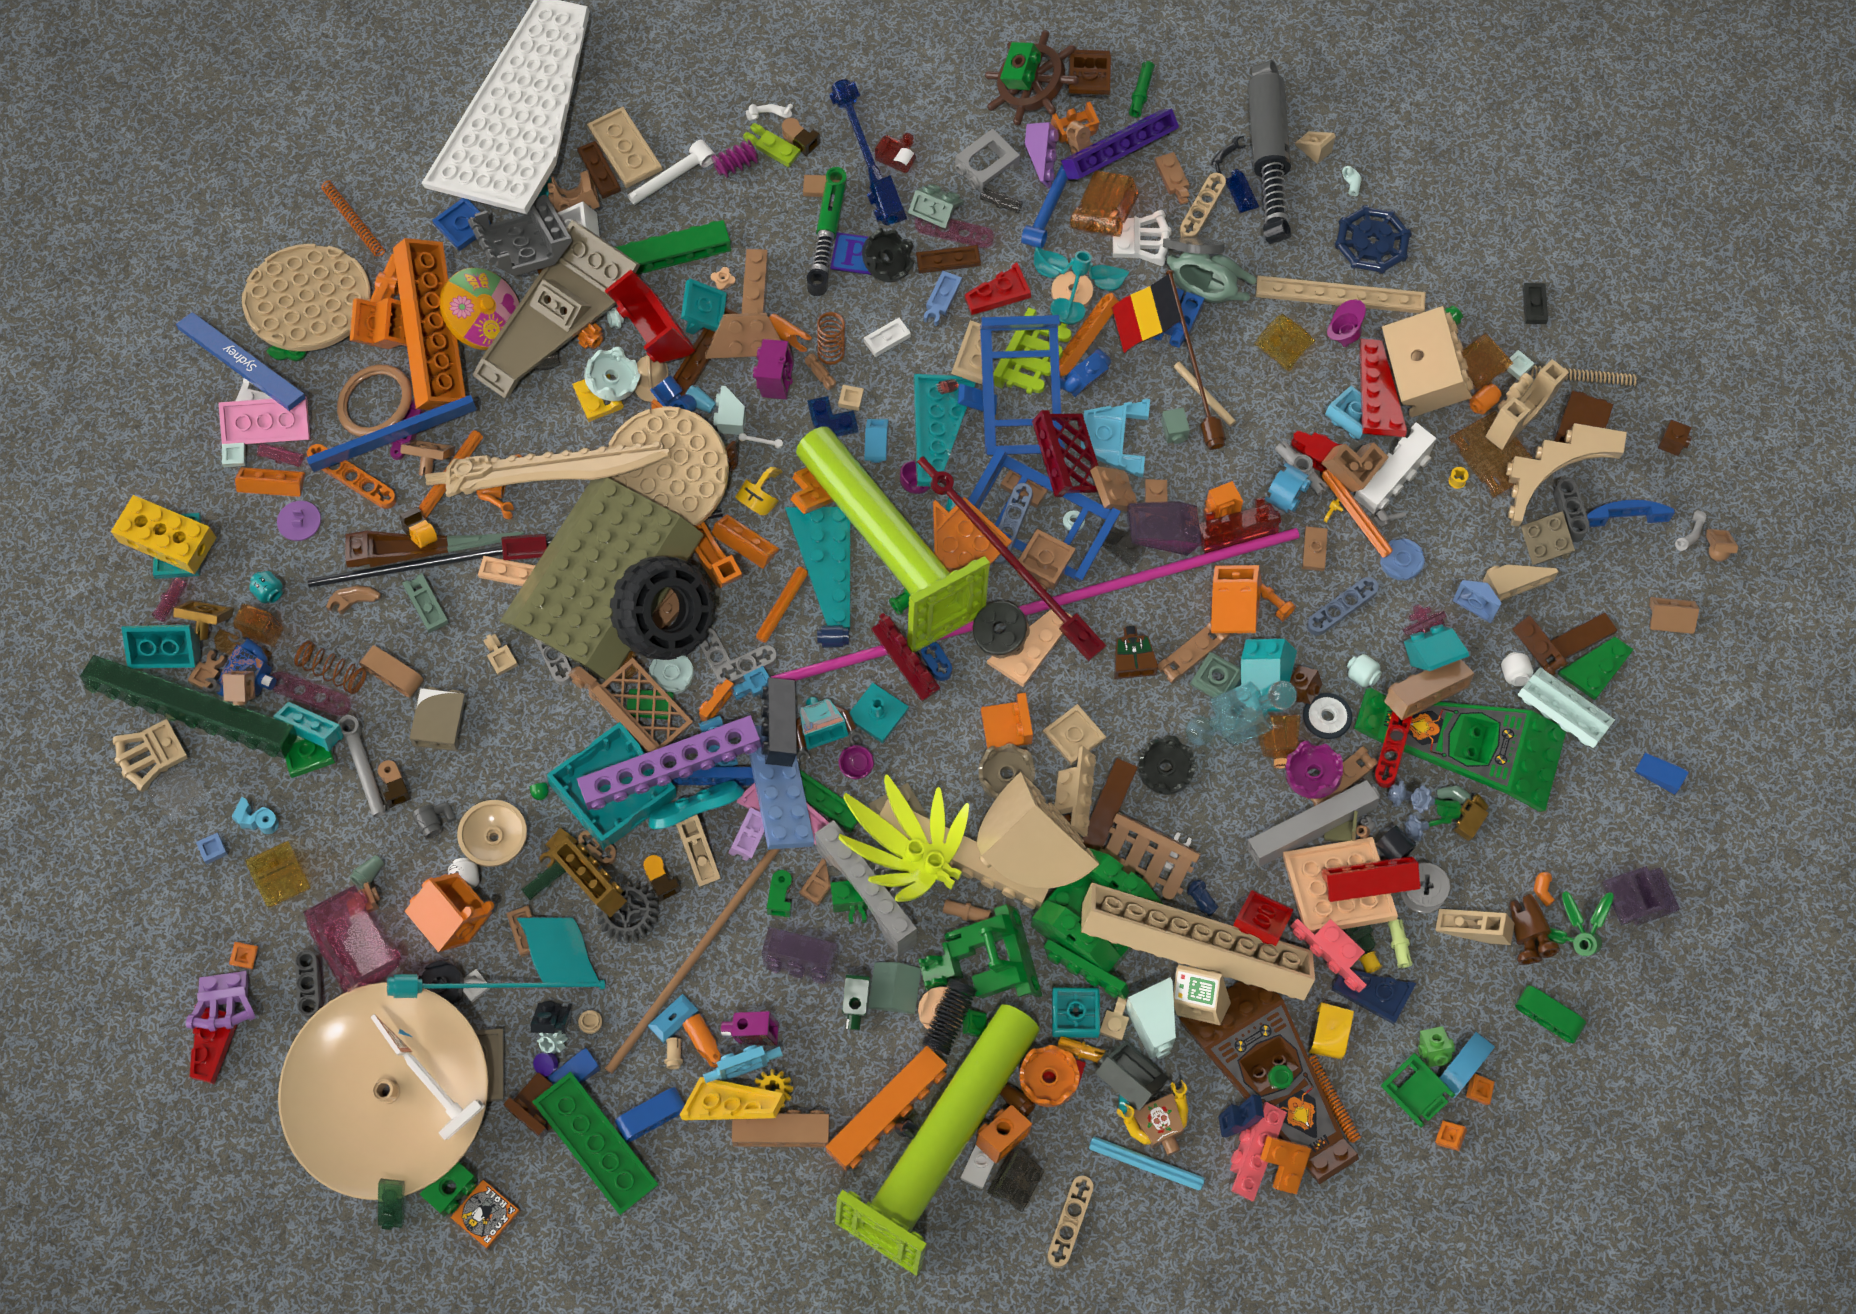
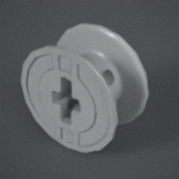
(1438, 889)

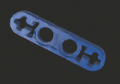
(717, 775)

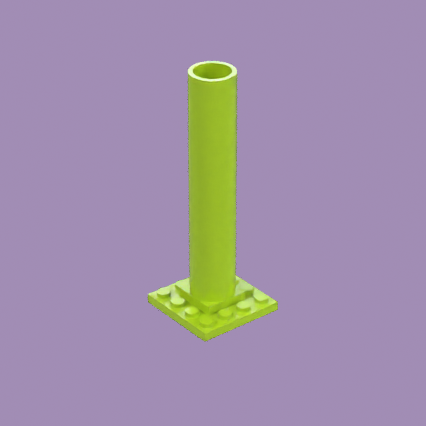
(938, 598)
(938, 1143)

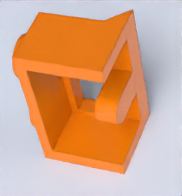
(1088, 115)
(1223, 500)

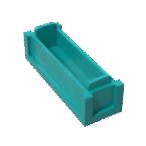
(310, 725)

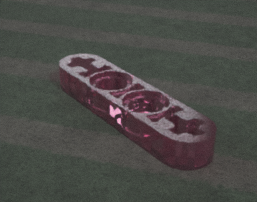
(953, 233)
(309, 694)

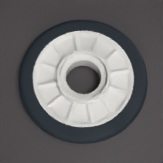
(1327, 729)

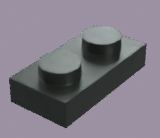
(1535, 303)

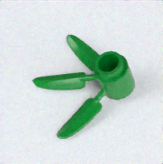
(1576, 919)

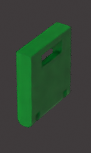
(1420, 1093)

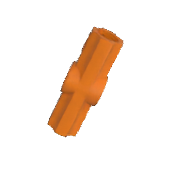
(386, 282)

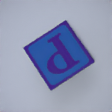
(848, 253)

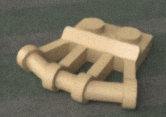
(164, 751)

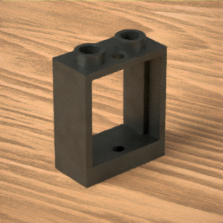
(1131, 1075)

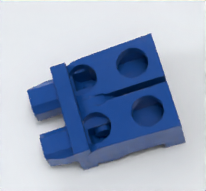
(1190, 311)

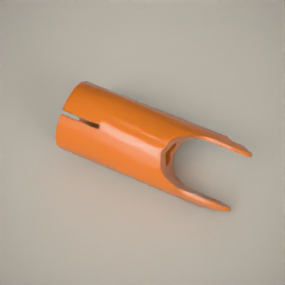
(789, 332)
(702, 1039)

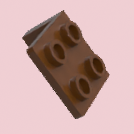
(526, 1111)

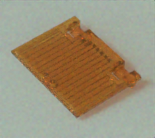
(1485, 457)

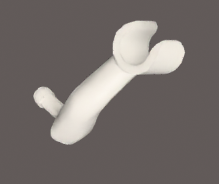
(752, 113)

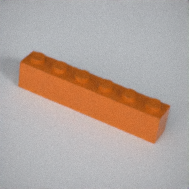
(886, 1108)

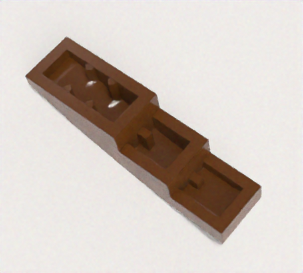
(1109, 804)

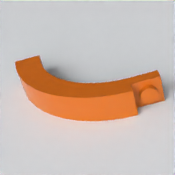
(719, 568)

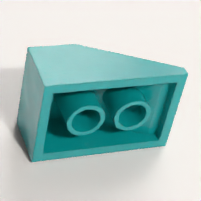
(1266, 663)

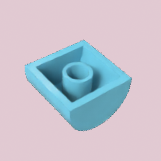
(1346, 412)

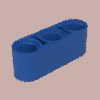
(650, 1114)

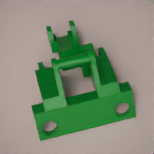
(1005, 975)

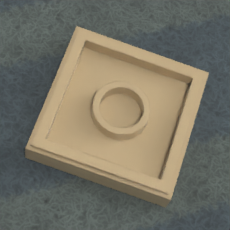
(1073, 731)

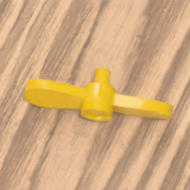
(1334, 506)

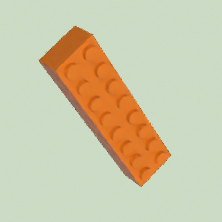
(430, 344)

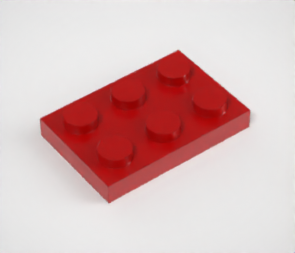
(1263, 918)

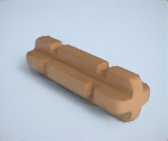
(820, 371)

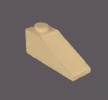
(1516, 579)
(698, 850)
(1476, 925)

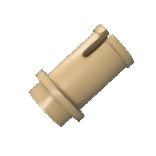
(673, 1053)

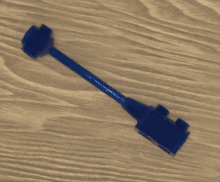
(882, 189)

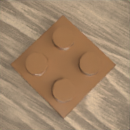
(1113, 487)

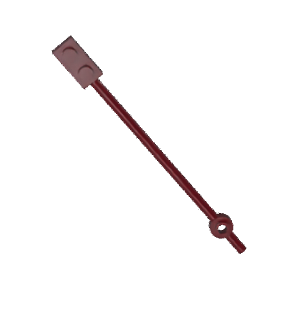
(1074, 627)

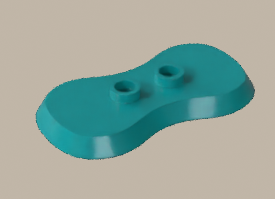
(687, 807)

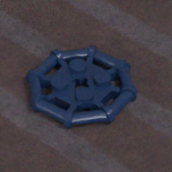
(1372, 228)

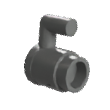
(427, 818)

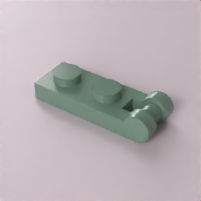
(425, 603)

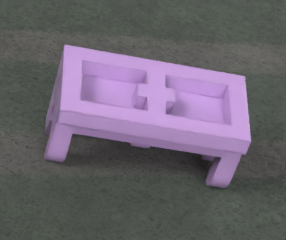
(748, 835)

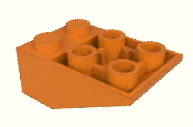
(1235, 598)

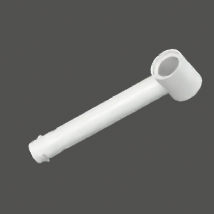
(699, 154)

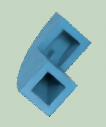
(1467, 1063)

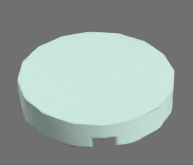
(677, 676)

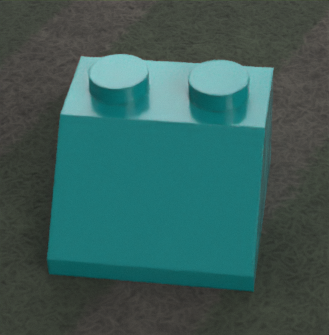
(1435, 648)

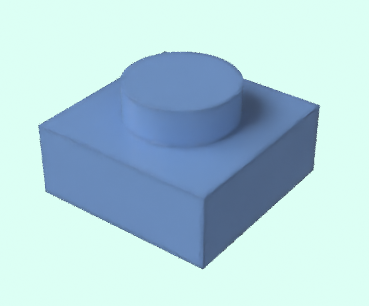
(211, 848)

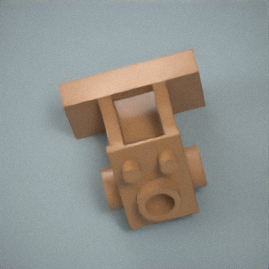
(585, 192)

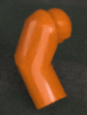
(1541, 888)

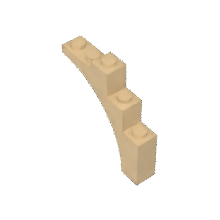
(1583, 443)

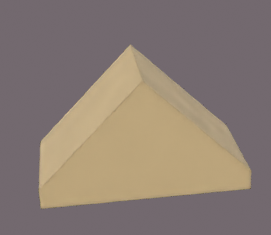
(1316, 145)

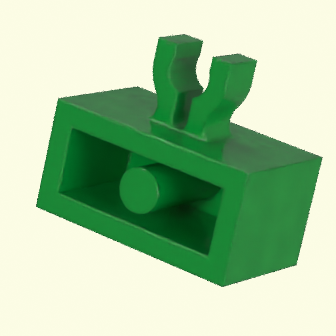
(847, 899)

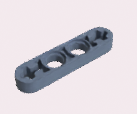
(1015, 524)
(1344, 608)

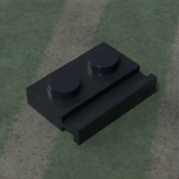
(551, 1017)

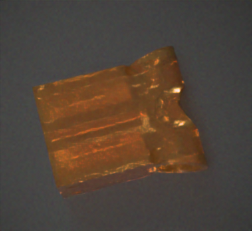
(1105, 204)

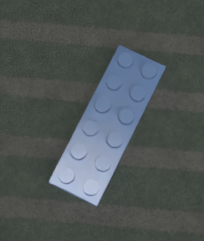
(781, 802)

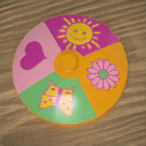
(476, 306)

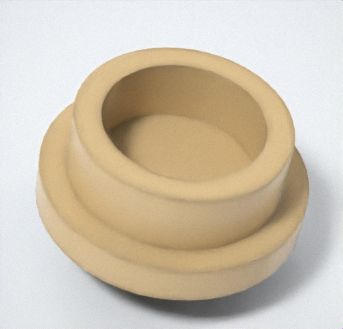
(590, 1021)

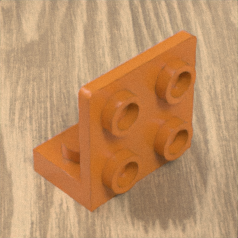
(1007, 723)

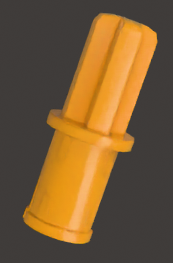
(1080, 1049)

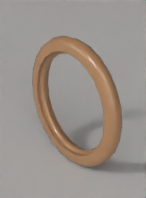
(360, 376)

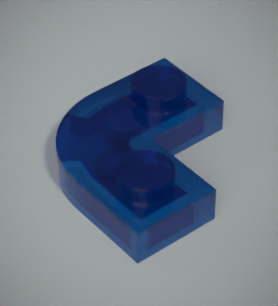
(822, 416)

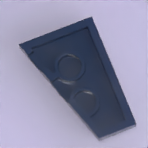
(1380, 995)

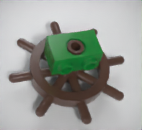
(1023, 73)

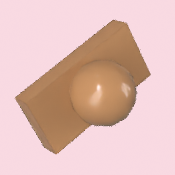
(1721, 544)

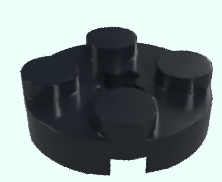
(449, 974)

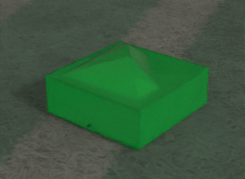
(974, 1023)

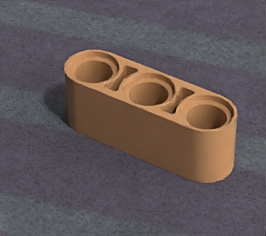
(391, 671)

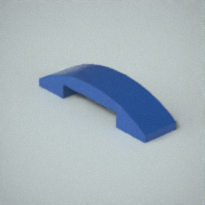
(1654, 511)

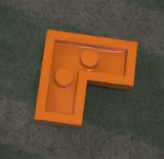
(812, 495)
(1291, 1161)

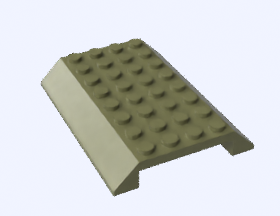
(572, 583)

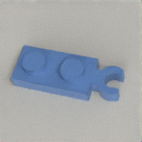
(942, 296)

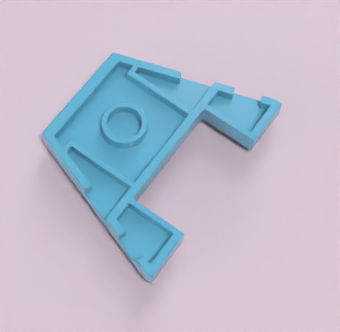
(1107, 431)

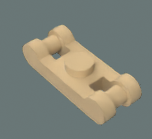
(1517, 389)

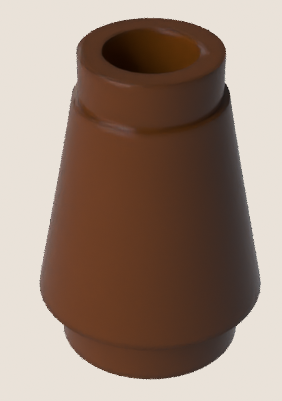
(1018, 1100)

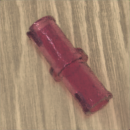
(280, 455)
(168, 599)

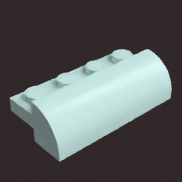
(1566, 707)

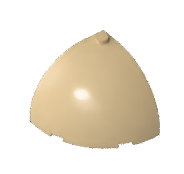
(1032, 839)

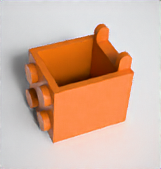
(448, 911)

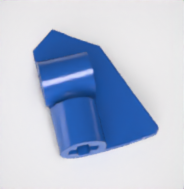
(668, 395)

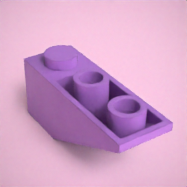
(1041, 146)

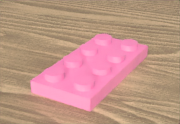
(263, 422)

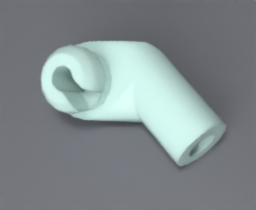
(1353, 179)

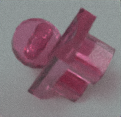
(1423, 621)

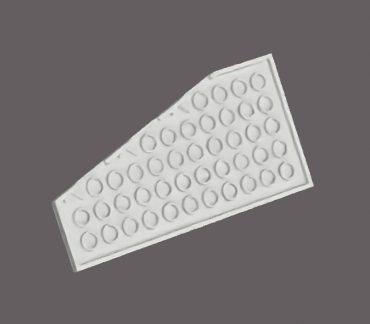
(519, 114)

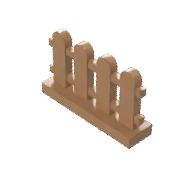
(1160, 857)

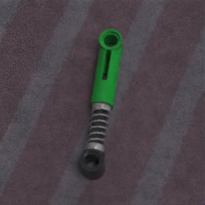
(826, 230)

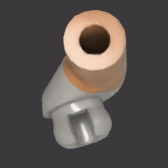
(1365, 828)

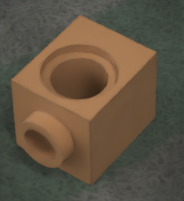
(239, 686)

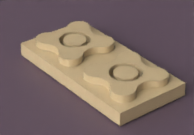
(624, 147)

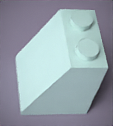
(1154, 1017)

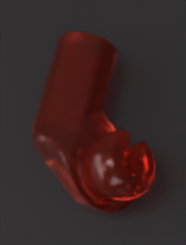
(905, 142)

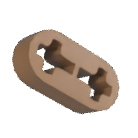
(594, 851)

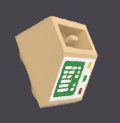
(1200, 995)

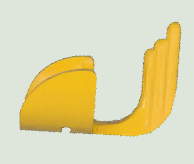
(758, 506)

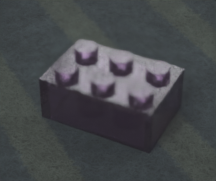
(799, 955)

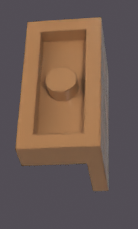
(1673, 615)

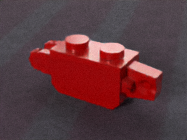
(1314, 446)

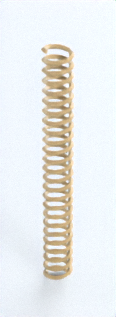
(1592, 376)

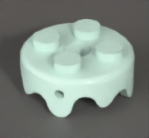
(613, 363)

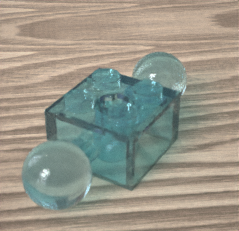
(1241, 713)

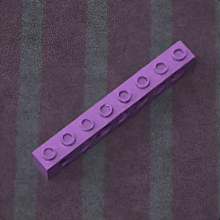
(676, 752)

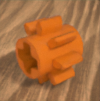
(590, 336)

